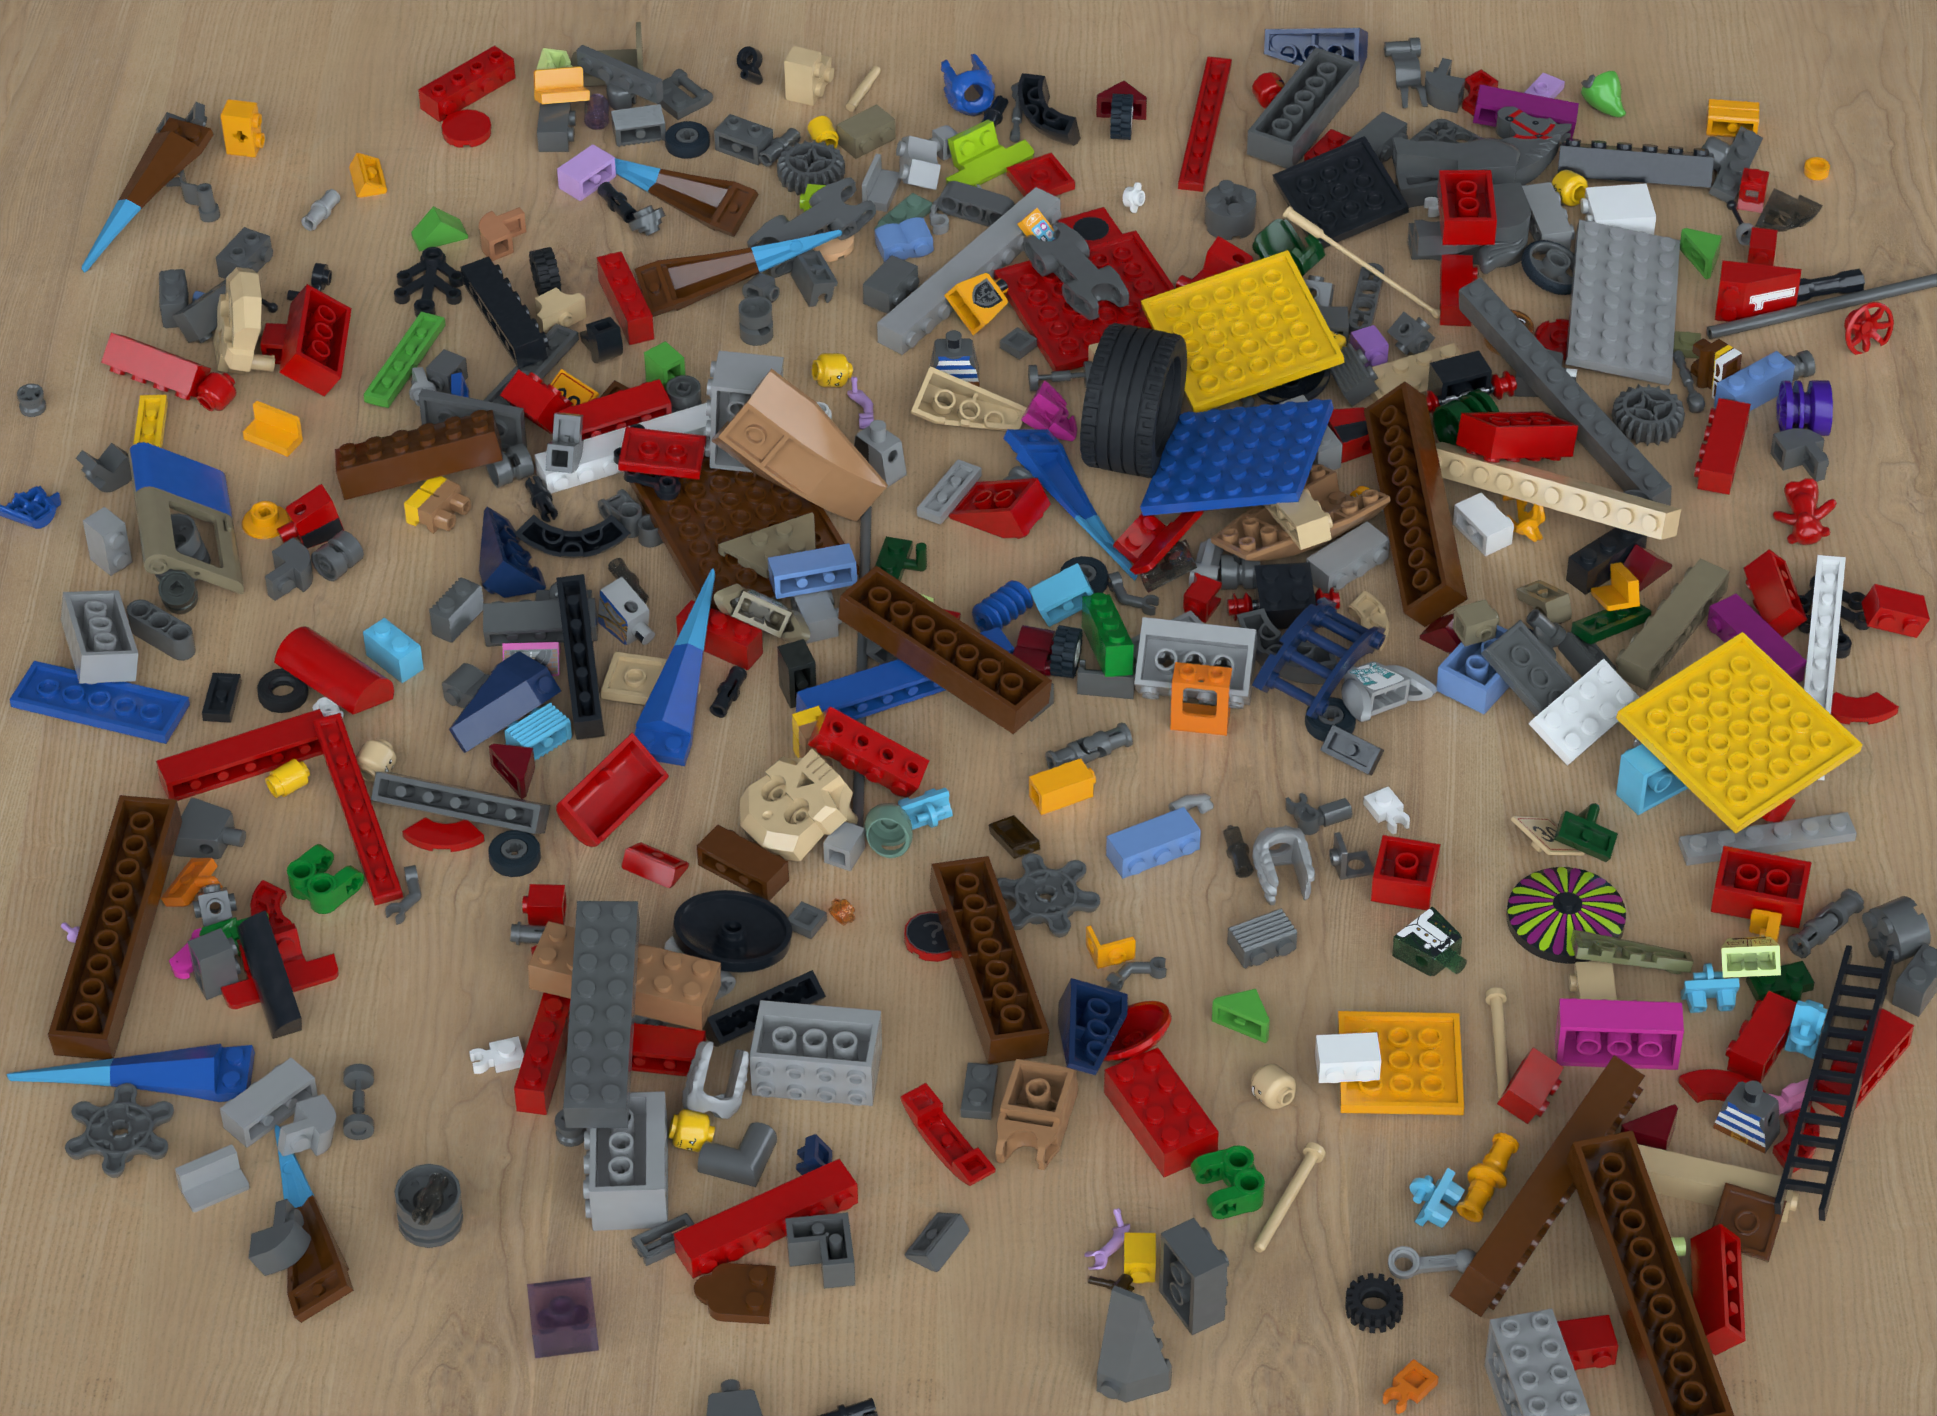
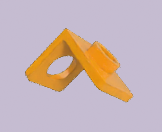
(1109, 953)

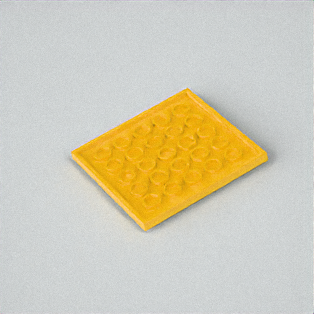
(1245, 331)
(1739, 732)

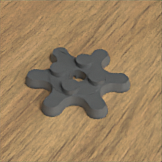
(1057, 883)
(119, 1114)

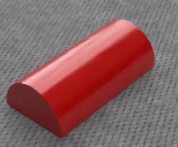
(332, 671)

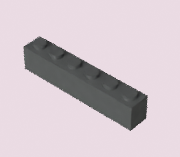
(460, 802)

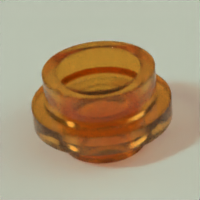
(842, 911)

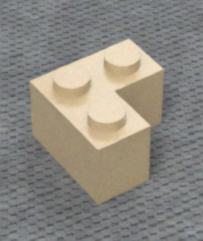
(806, 75)

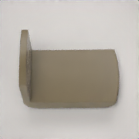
(629, 56)

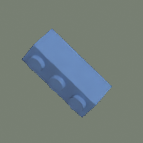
(1756, 382)
(812, 571)
(1153, 842)

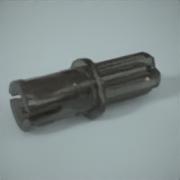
(1238, 851)

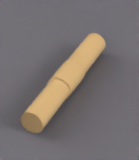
(863, 88)

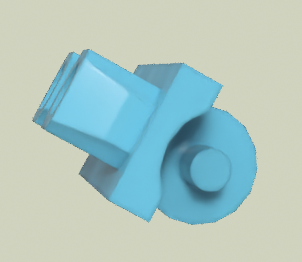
(928, 808)
(1710, 985)
(1806, 1028)
(1426, 1191)

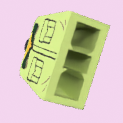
(1750, 957)

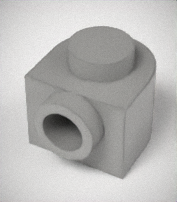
(941, 135)

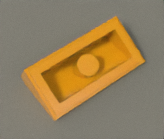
(367, 176)

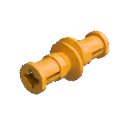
(1487, 1176)

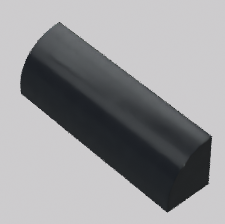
(269, 975)
(742, 1017)

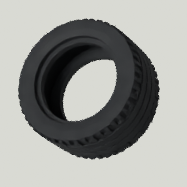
(1132, 399)

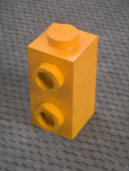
(1061, 786)

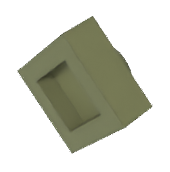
(1684, 342)

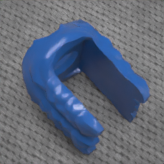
(957, 85)

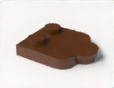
(738, 1292)

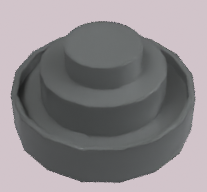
(647, 220)

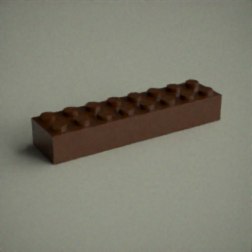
(944, 649)
(989, 960)

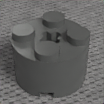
(1230, 210)
(1896, 928)

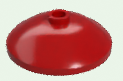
(1140, 1031)

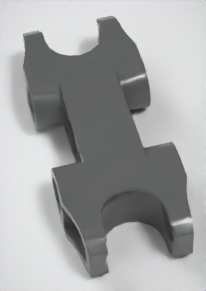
(826, 215)
(1082, 280)

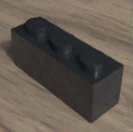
(1591, 564)

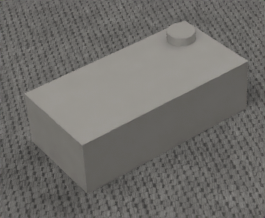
(99, 636)

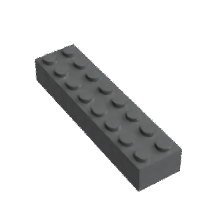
(602, 1015)

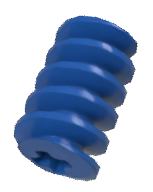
(1002, 606)

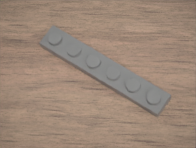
(1769, 837)

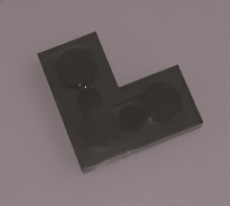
(1176, 563)

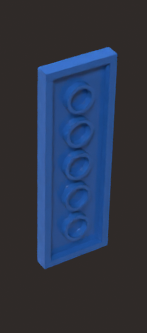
(105, 705)

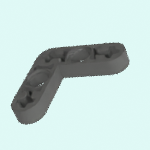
(1444, 131)

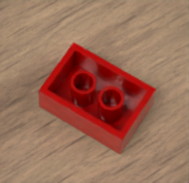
(1466, 207)
(1760, 882)

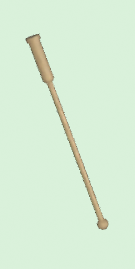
(1318, 233)

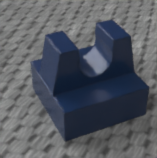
(814, 1154)

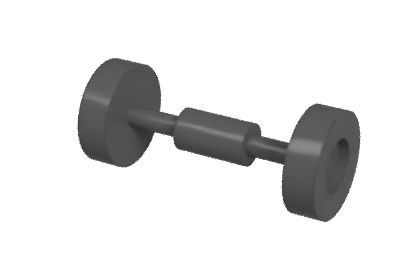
(1056, 376)
(358, 1125)

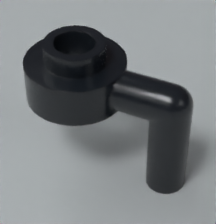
(750, 70)
(320, 278)

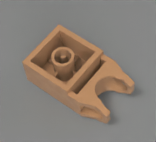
(1036, 1110)

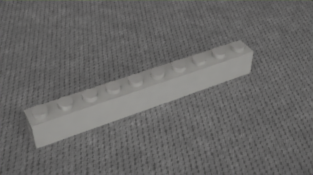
(988, 252)

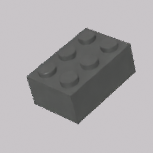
(1193, 1275)

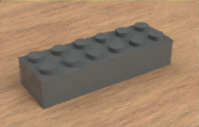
(1303, 108)

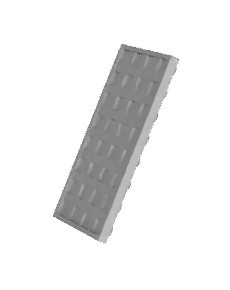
(1623, 302)

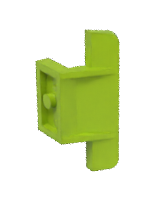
(980, 155)

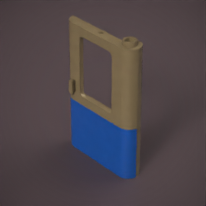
(176, 482)

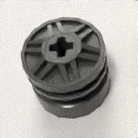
(187, 540)
(445, 1221)

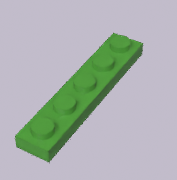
(405, 357)

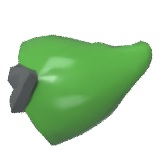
(1604, 93)

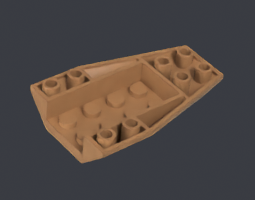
(800, 448)
(1261, 538)

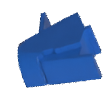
(32, 508)

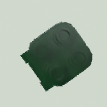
(1280, 237)

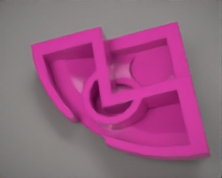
(1049, 412)

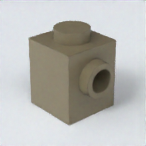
(1475, 622)

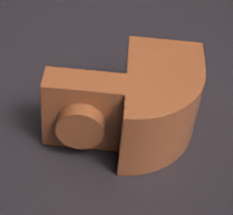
(498, 231)

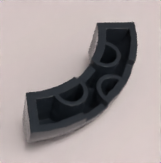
(1034, 100)
(572, 543)

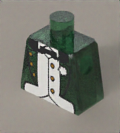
(1430, 944)

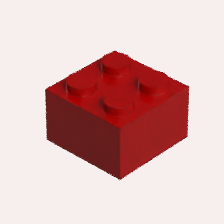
(536, 399)
(1405, 872)

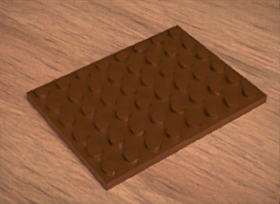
(722, 509)

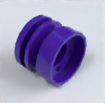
(1810, 407)

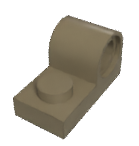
(1547, 599)

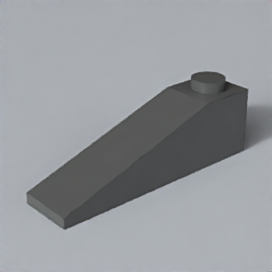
(1130, 1353)

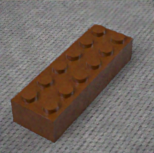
(418, 454)

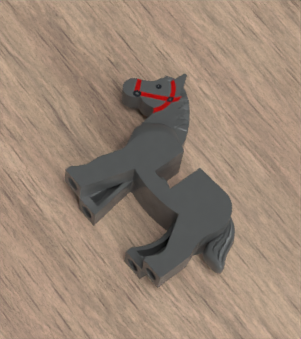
(1514, 161)

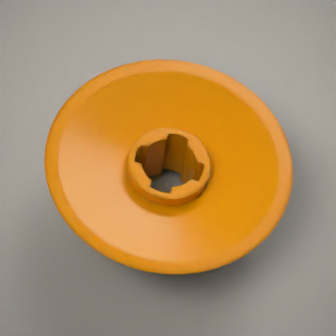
(264, 519)

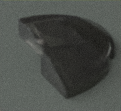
(1786, 212)

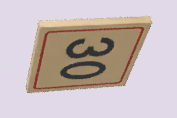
(1542, 832)

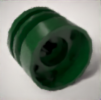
(1447, 416)

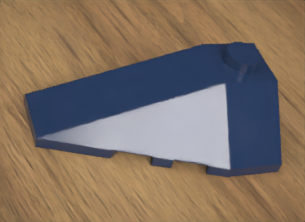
(504, 562)

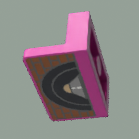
(543, 652)

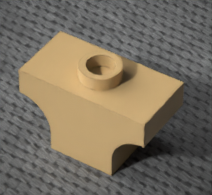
(559, 308)

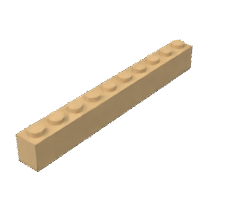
(1559, 493)

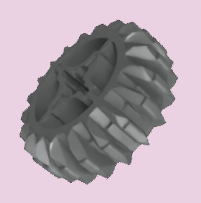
(809, 164)
(1648, 414)

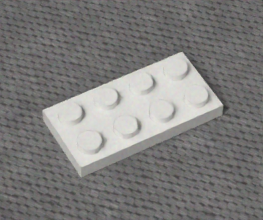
(1583, 712)

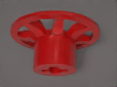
(1865, 326)

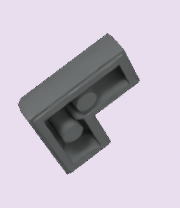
(741, 1164)

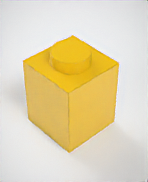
(1140, 1256)

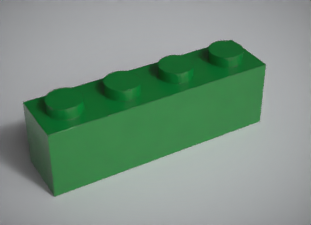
(1107, 635)

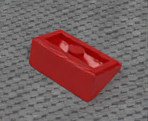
(654, 864)

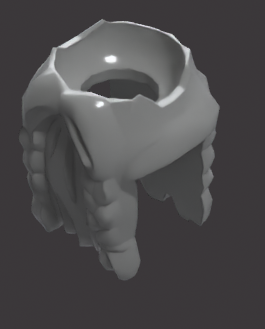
(1294, 852)
(721, 1105)

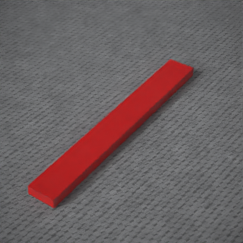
(1205, 124)
(357, 809)

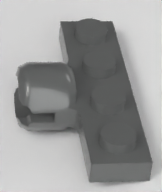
(622, 80)
(1731, 161)

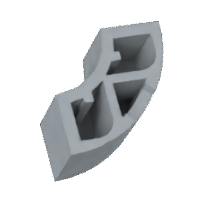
(918, 162)

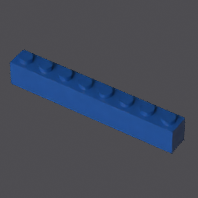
(879, 686)

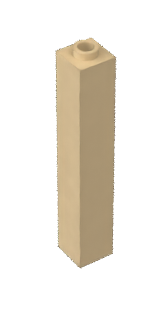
(1705, 1179)

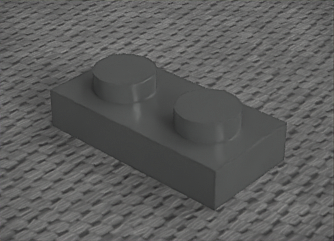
(979, 1091)

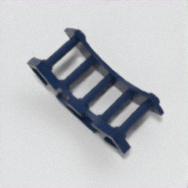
(1302, 629)

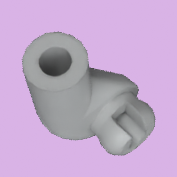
(1190, 801)

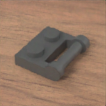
(677, 101)

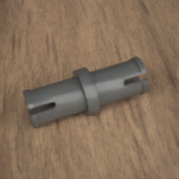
(778, 145)

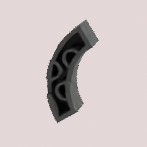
(1269, 643)

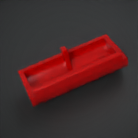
(611, 792)

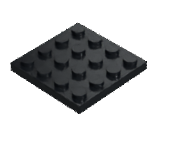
(1342, 191)

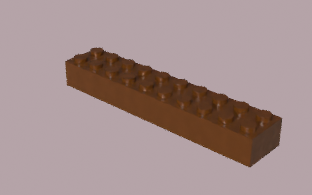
(1418, 511)
(115, 928)
(1545, 1191)
(1646, 1277)

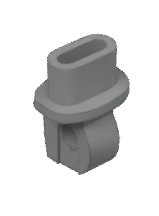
(418, 382)

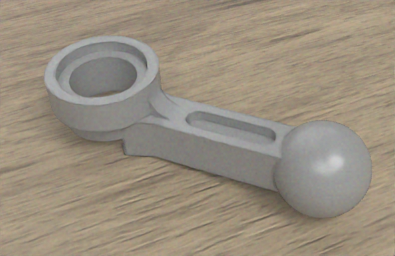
(1428, 1264)

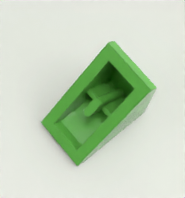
(438, 229)
(1701, 249)
(1243, 1014)

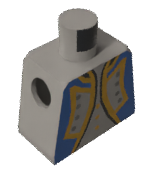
(624, 613)

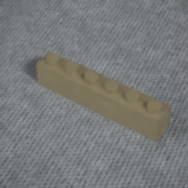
(1672, 624)

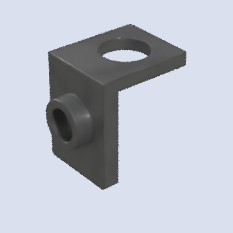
(1340, 858)

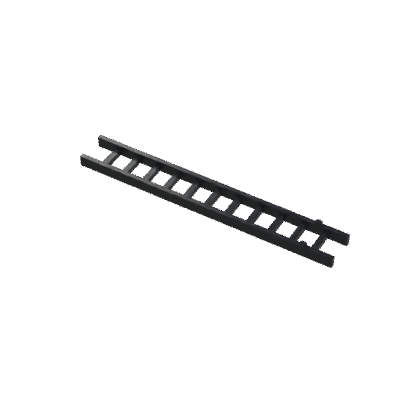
(1817, 1073)

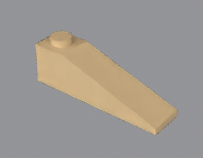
(960, 403)

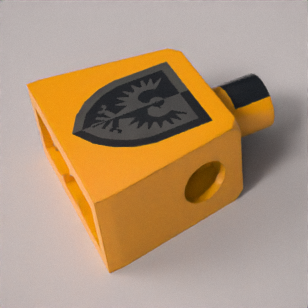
(978, 300)

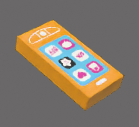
(1037, 225)

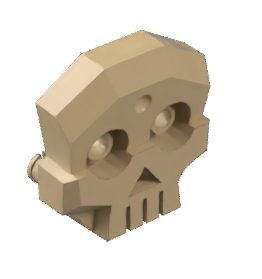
(240, 325)
(807, 791)

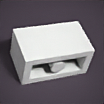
(1483, 524)
(1347, 1057)

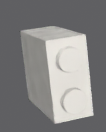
(1620, 207)

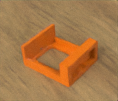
(1200, 717)

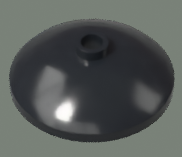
(1309, 386)

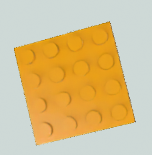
(1418, 1064)

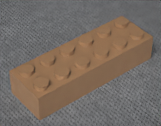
(668, 983)

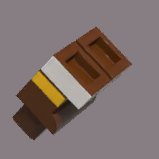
(1715, 363)

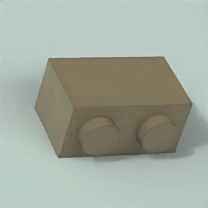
(866, 131)

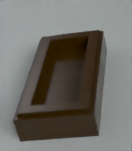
(1014, 836)

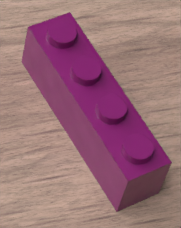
(1492, 99)
(1735, 616)

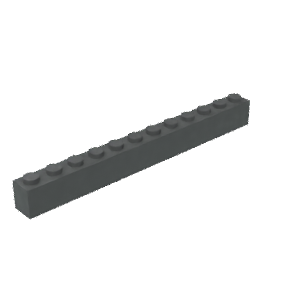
(1561, 392)

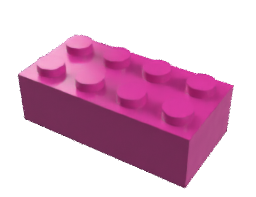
(1635, 1031)

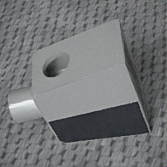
(882, 451)

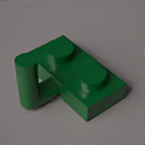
(895, 557)
(1585, 835)
(1790, 984)

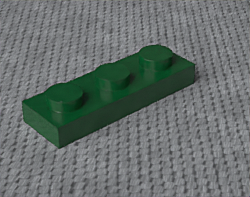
(1609, 623)

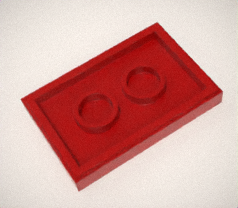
(662, 453)

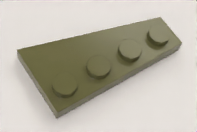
(1620, 951)

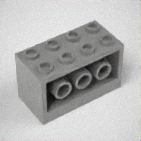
(732, 384)
(1194, 644)
(816, 1053)
(629, 1168)
(1532, 1367)

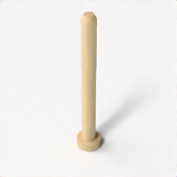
(1496, 998)
(1313, 1154)

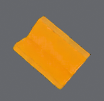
(560, 85)
(274, 429)
(1621, 593)

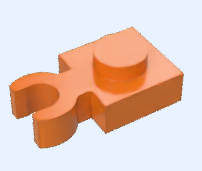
(1410, 1383)

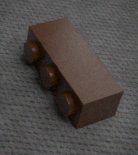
(743, 863)

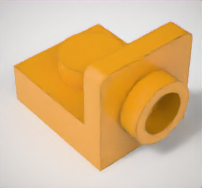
(1765, 923)

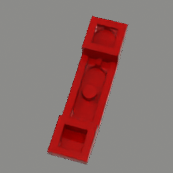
(944, 1138)

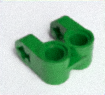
(321, 889)
(1238, 1172)

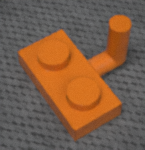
(189, 882)

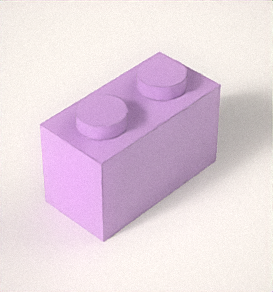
(586, 172)

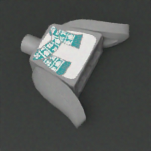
(1379, 688)

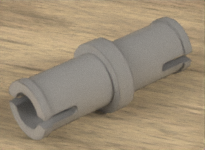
(321, 210)

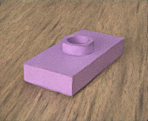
(1546, 86)

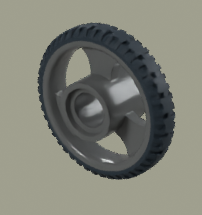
(1551, 271)

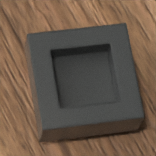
(1018, 343)
(807, 920)

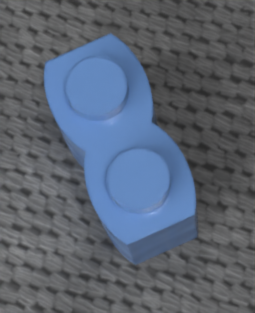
(905, 239)

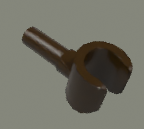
(1123, 1282)

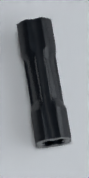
(1842, 282)

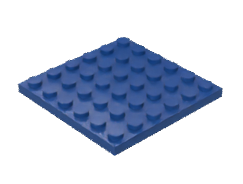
(1238, 457)

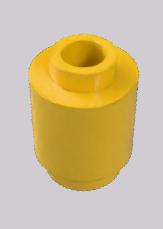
(822, 130)
(287, 778)

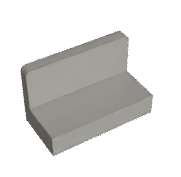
(880, 185)
(211, 1178)

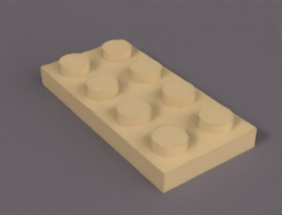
(1410, 369)

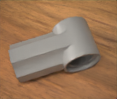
(1207, 561)

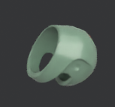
(888, 826)

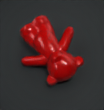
(1806, 517)

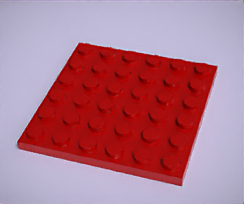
(1060, 330)

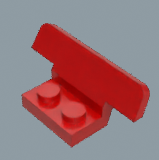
(1150, 540)
(299, 972)

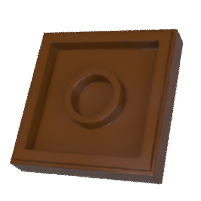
(1750, 1218)

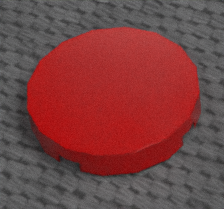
(466, 128)

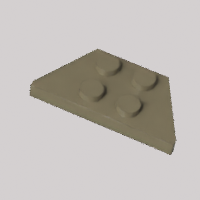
(777, 540)

